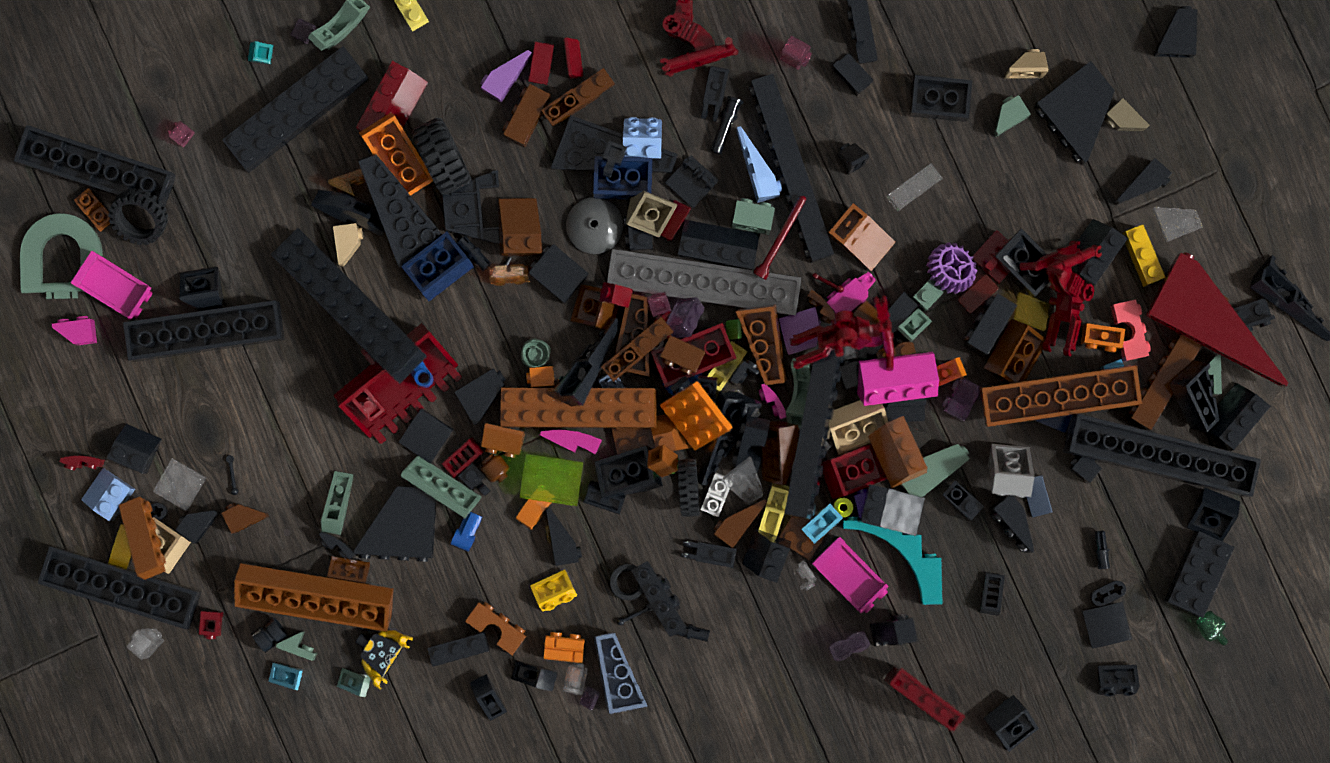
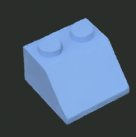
(107, 494)

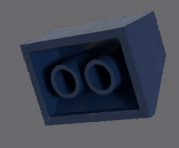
(626, 180)
(437, 266)

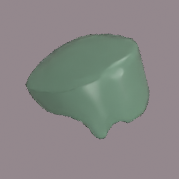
(535, 353)

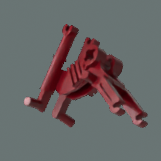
(696, 36)
(1070, 290)
(848, 332)

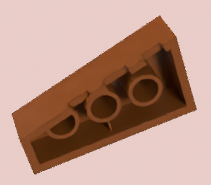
(764, 337)

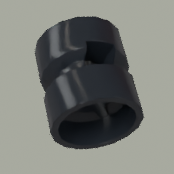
(269, 634)

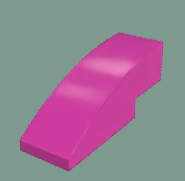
(572, 439)

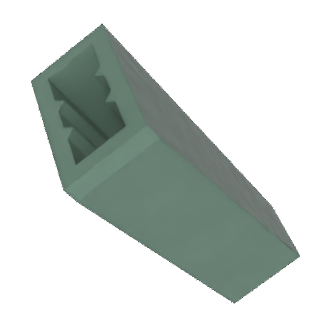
(939, 467)

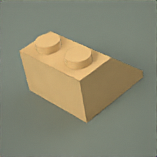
(172, 544)

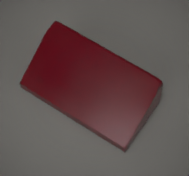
(573, 58)
(675, 221)

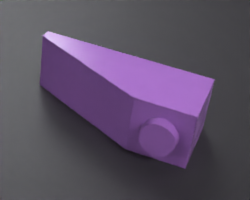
(501, 79)

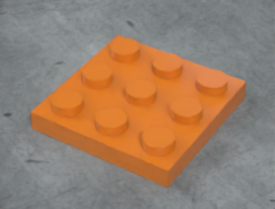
(696, 416)

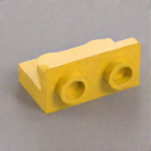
(553, 591)

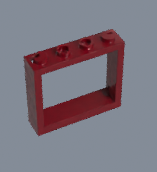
(924, 698)

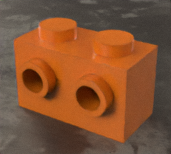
(1102, 336)

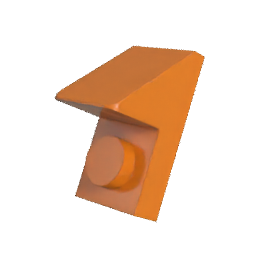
(950, 371)

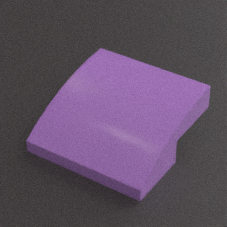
(796, 324)

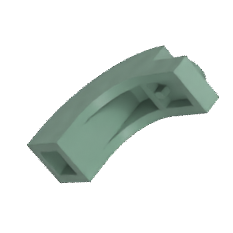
(340, 25)
(801, 384)

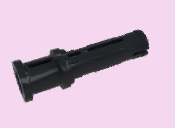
(728, 116)

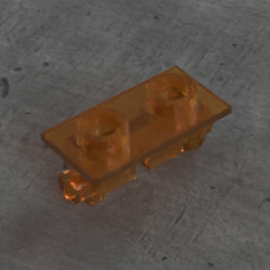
(500, 276)

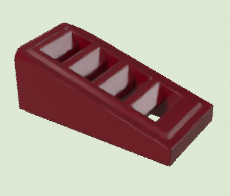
(475, 447)

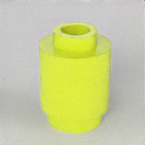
(847, 502)

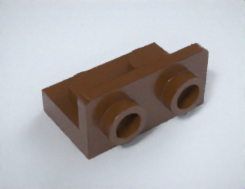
(348, 570)

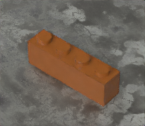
(142, 538)

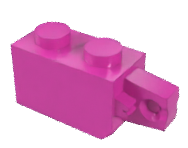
(853, 295)

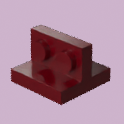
(986, 257)

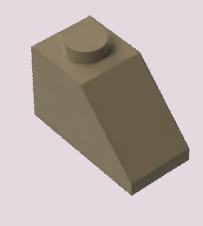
(1125, 118)

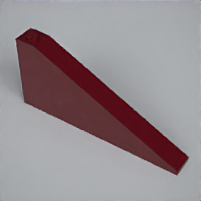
(1199, 311)

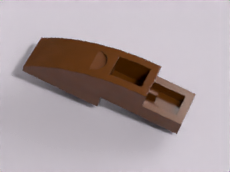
(578, 97)
(637, 349)

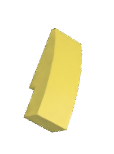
(774, 509)

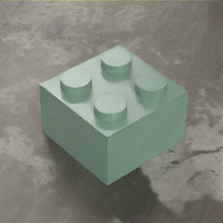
(753, 216)

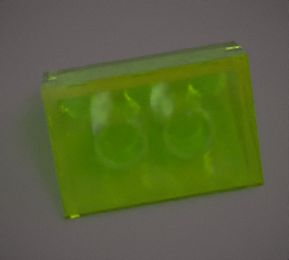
(551, 480)

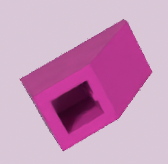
(79, 331)

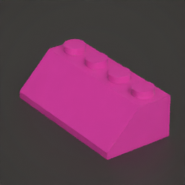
(912, 378)

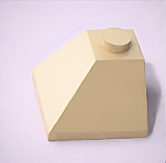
(1029, 65)

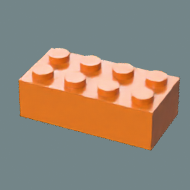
(397, 152)

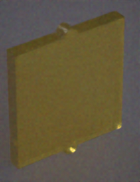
(1031, 311)

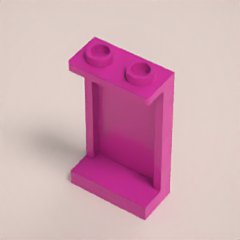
(112, 285)
(850, 575)

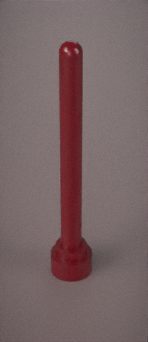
(763, 269)

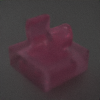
(181, 134)
(658, 303)

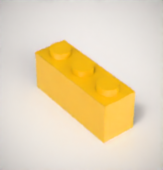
(1143, 255)

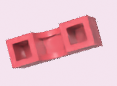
(1129, 314)

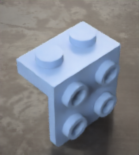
(642, 137)

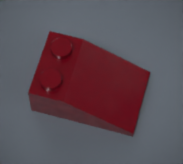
(852, 471)

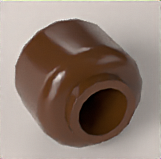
(495, 468)

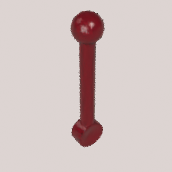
(840, 289)

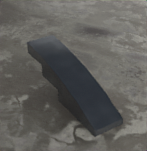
(898, 313)

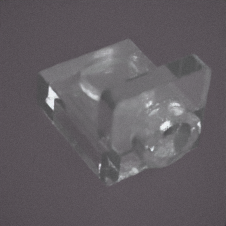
(805, 572)

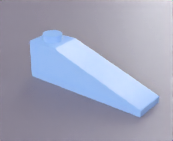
(761, 176)

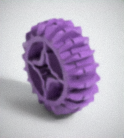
(949, 273)

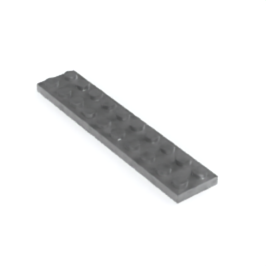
(702, 280)

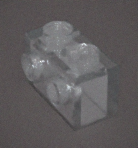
(145, 642)

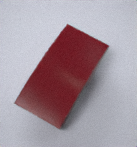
(541, 62)
(74, 462)

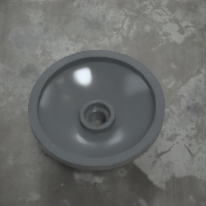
(597, 239)

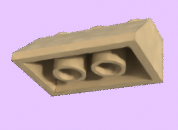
(854, 424)

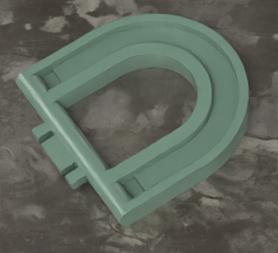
(32, 252)

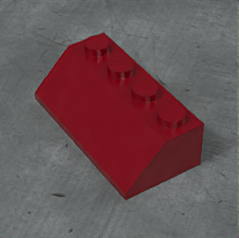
(395, 95)
(712, 340)

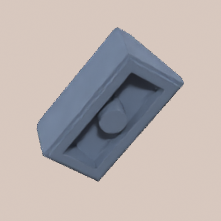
(1039, 500)

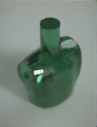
(1212, 627)

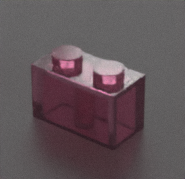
(796, 53)

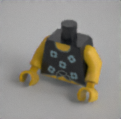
(381, 653)

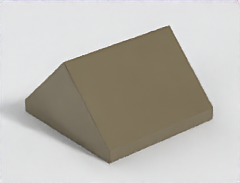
(649, 213)

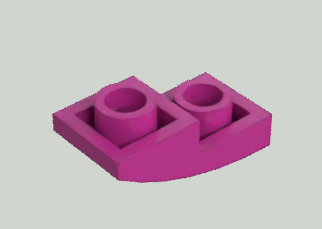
(769, 396)

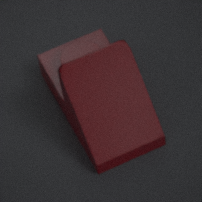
(368, 404)

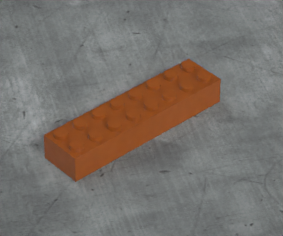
(1061, 395)
(601, 409)
(313, 597)

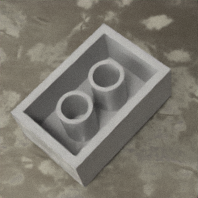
(1011, 470)

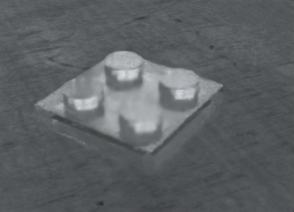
(179, 484)

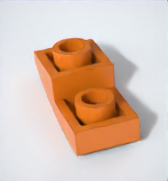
(532, 512)

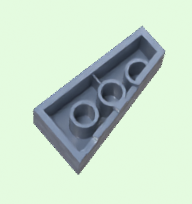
(617, 678)

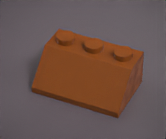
(897, 452)

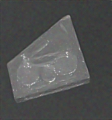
(1177, 221)
(744, 482)

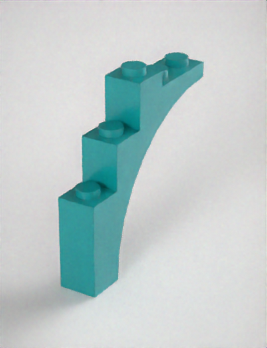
(926, 570)

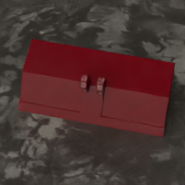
(391, 394)

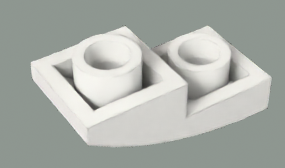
(715, 496)

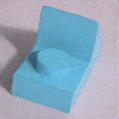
(822, 523)
(285, 676)

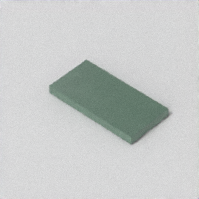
(441, 486)

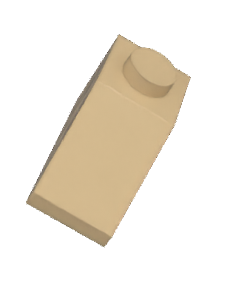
(347, 241)

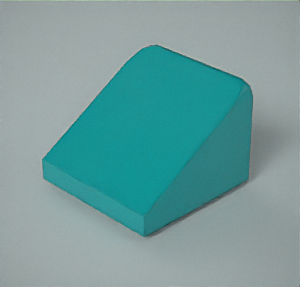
(260, 52)

